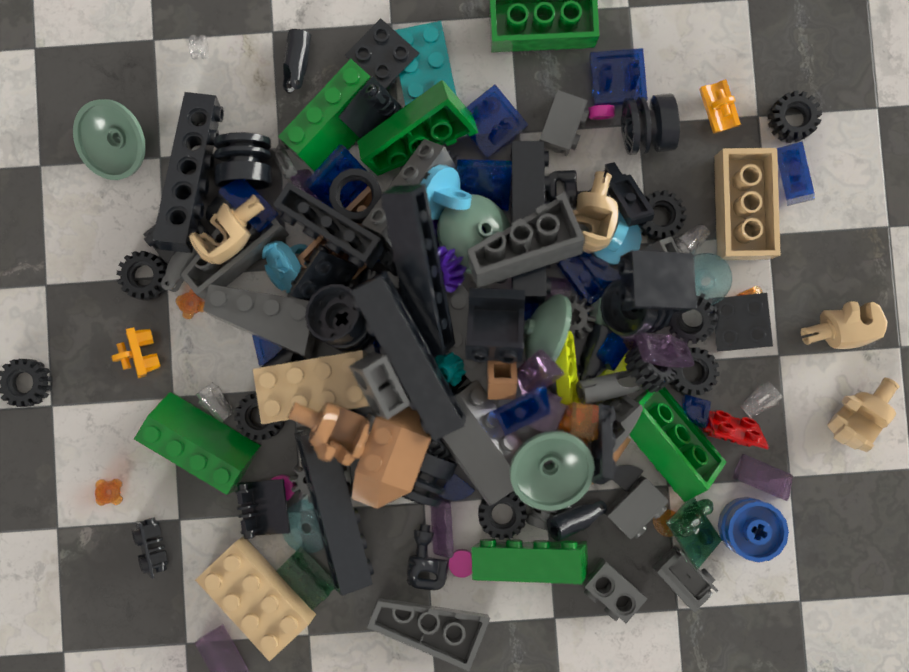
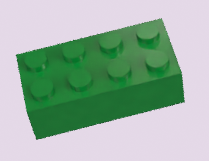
(543, 24)

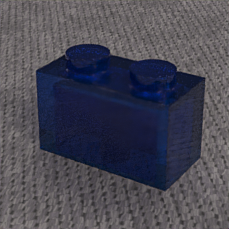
(795, 174)

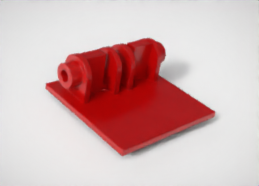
(742, 431)

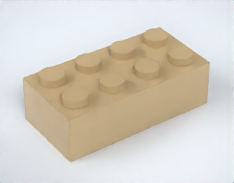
(747, 204)
(309, 384)
(256, 598)

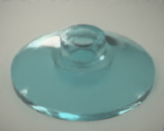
(717, 270)
(301, 513)

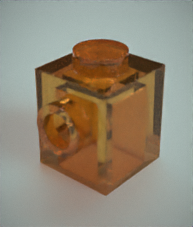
(580, 421)

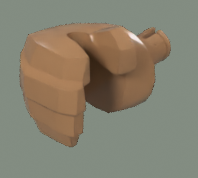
(333, 431)

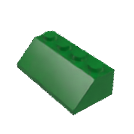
(317, 127)
(198, 443)
(675, 445)

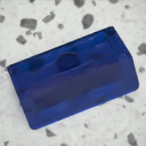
(239, 192)
(523, 410)

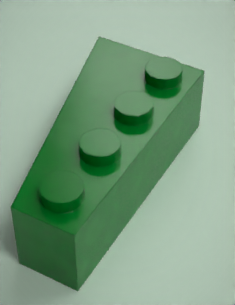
(432, 116)
(530, 561)

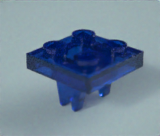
(617, 76)
(495, 120)
(322, 178)
(486, 179)

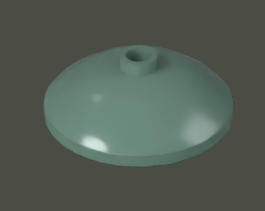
(98, 141)
(463, 230)
(548, 327)
(554, 484)

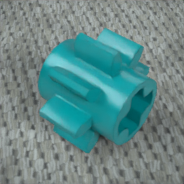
(451, 367)

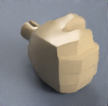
(597, 213)
(232, 226)
(848, 327)
(864, 416)

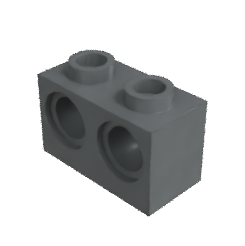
(379, 385)
(616, 587)

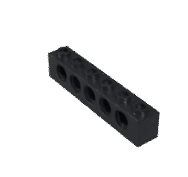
(194, 110)

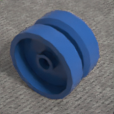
(766, 538)

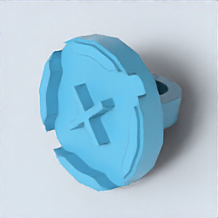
(445, 191)
(623, 241)
(282, 263)

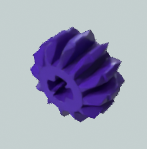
(451, 268)

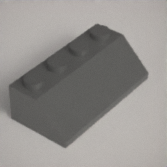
(482, 445)

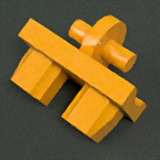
(720, 106)
(142, 364)

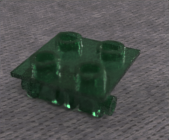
(695, 530)
(306, 578)

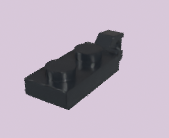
(629, 197)
(603, 446)

